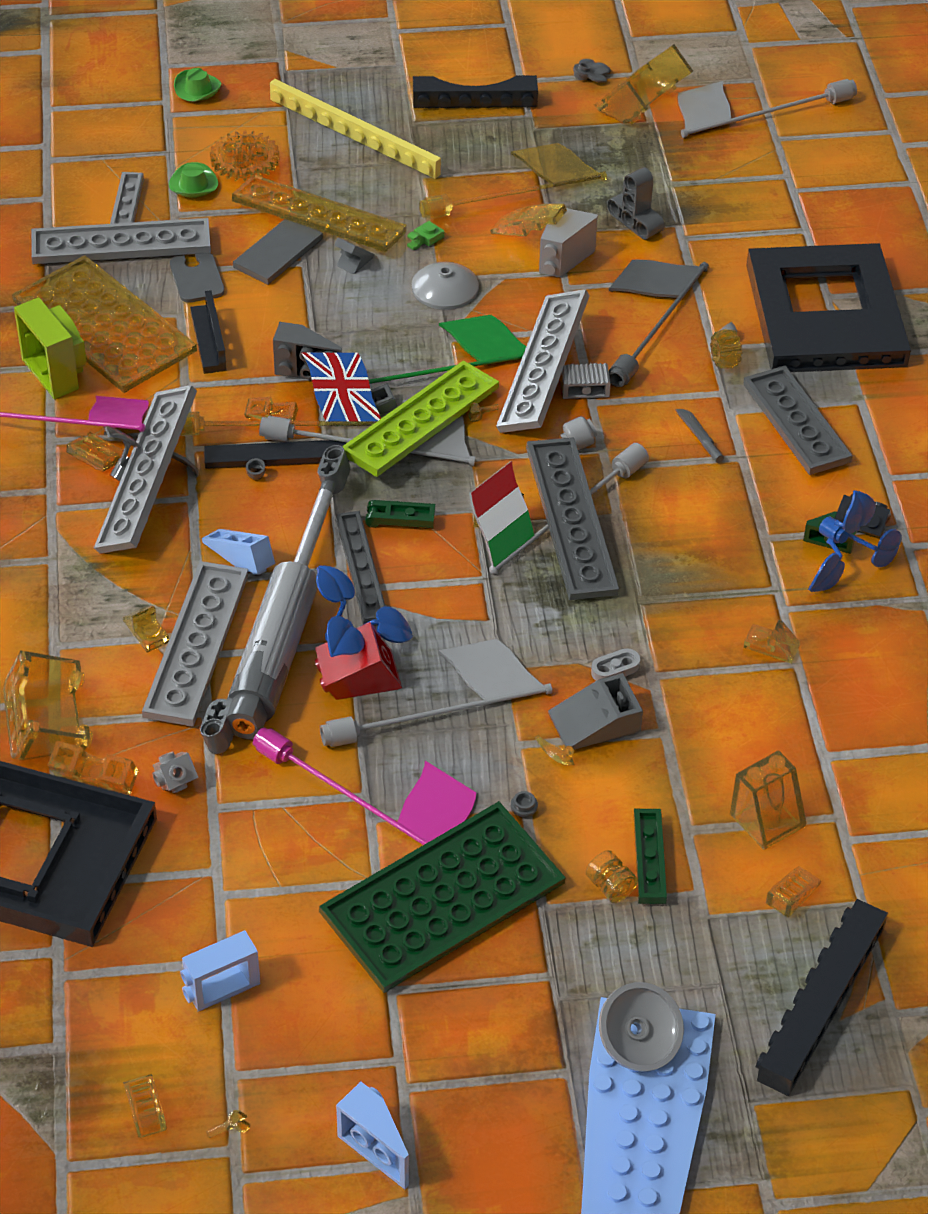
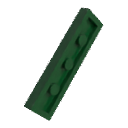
(649, 856)

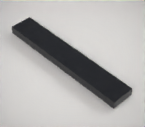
(270, 453)

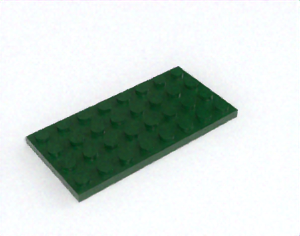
(441, 896)

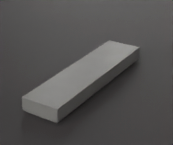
(127, 197)

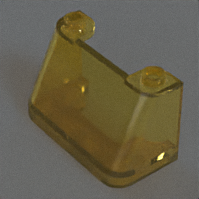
(43, 705)

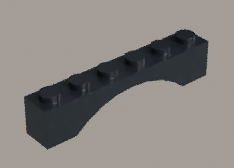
(511, 93)

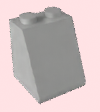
(567, 242)

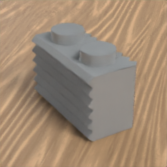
(585, 381)

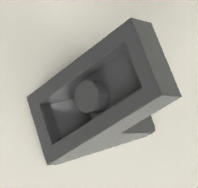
(352, 256)

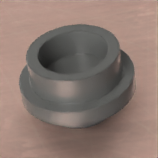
(524, 804)

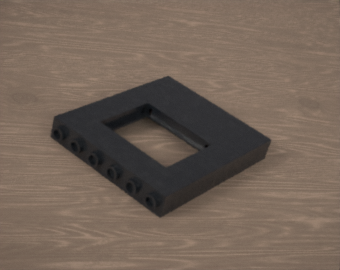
(829, 338)
(87, 859)

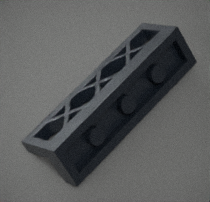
(209, 336)

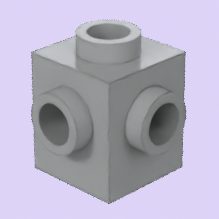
(174, 771)

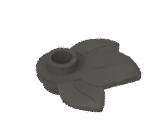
(588, 69)

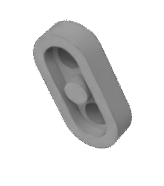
(615, 664)

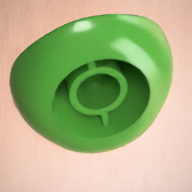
(196, 85)
(193, 180)

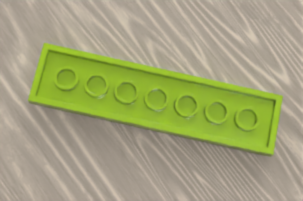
(419, 418)

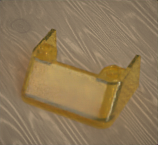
(644, 86)

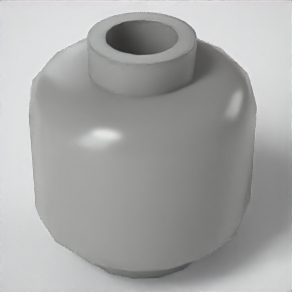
(581, 430)

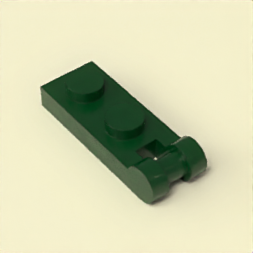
(400, 514)

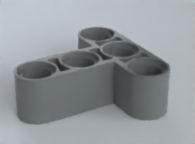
(634, 205)

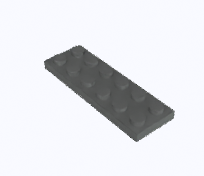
(797, 420)

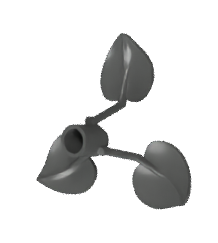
(119, 468)

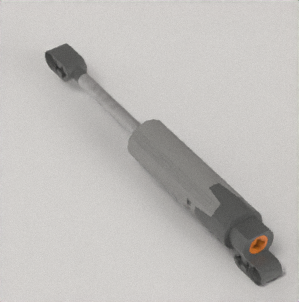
(276, 627)

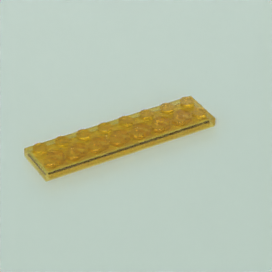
(319, 213)

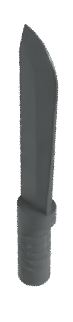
(701, 434)

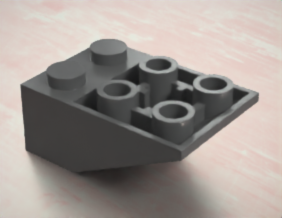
(290, 342)
(598, 713)

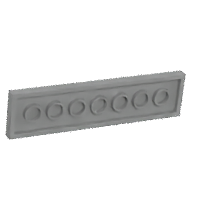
(120, 240)
(543, 361)
(145, 470)
(195, 644)

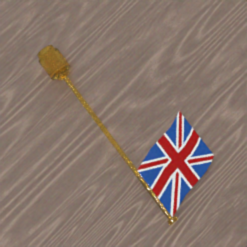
(339, 389)

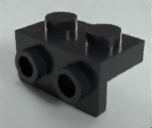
(877, 523)

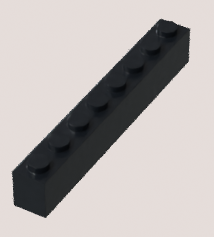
(821, 998)

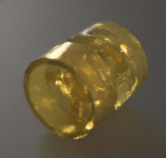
(611, 876)

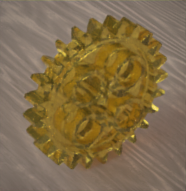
(244, 155)

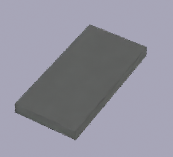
(277, 250)

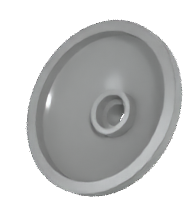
(445, 285)
(657, 1024)

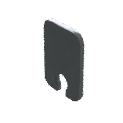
(194, 281)

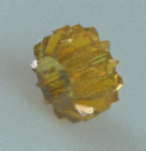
(726, 348)

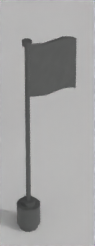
(656, 280)

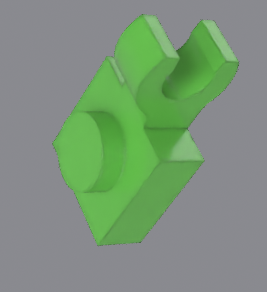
(425, 234)

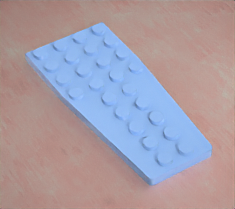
(644, 1125)

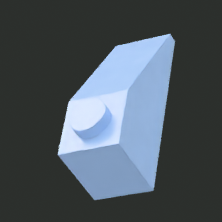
(242, 549)

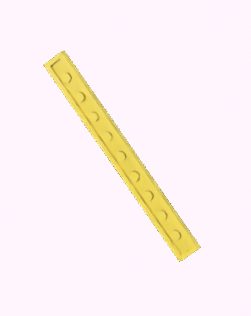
(355, 128)

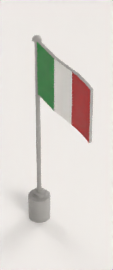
(504, 514)

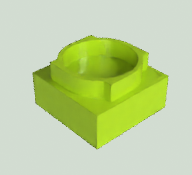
(50, 346)

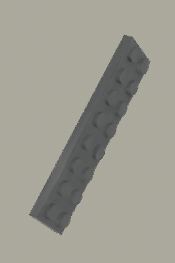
(572, 519)

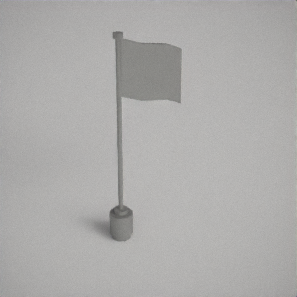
(709, 107)
(445, 444)
(484, 666)

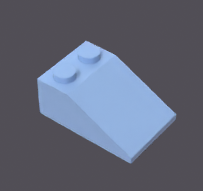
(371, 1132)

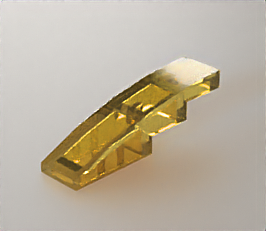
(529, 218)

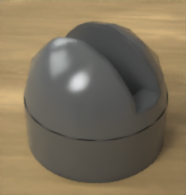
(255, 468)

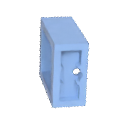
(216, 958)

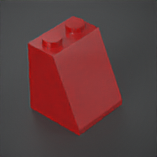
(359, 674)

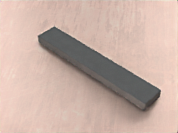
(360, 564)

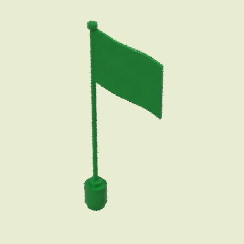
(480, 337)

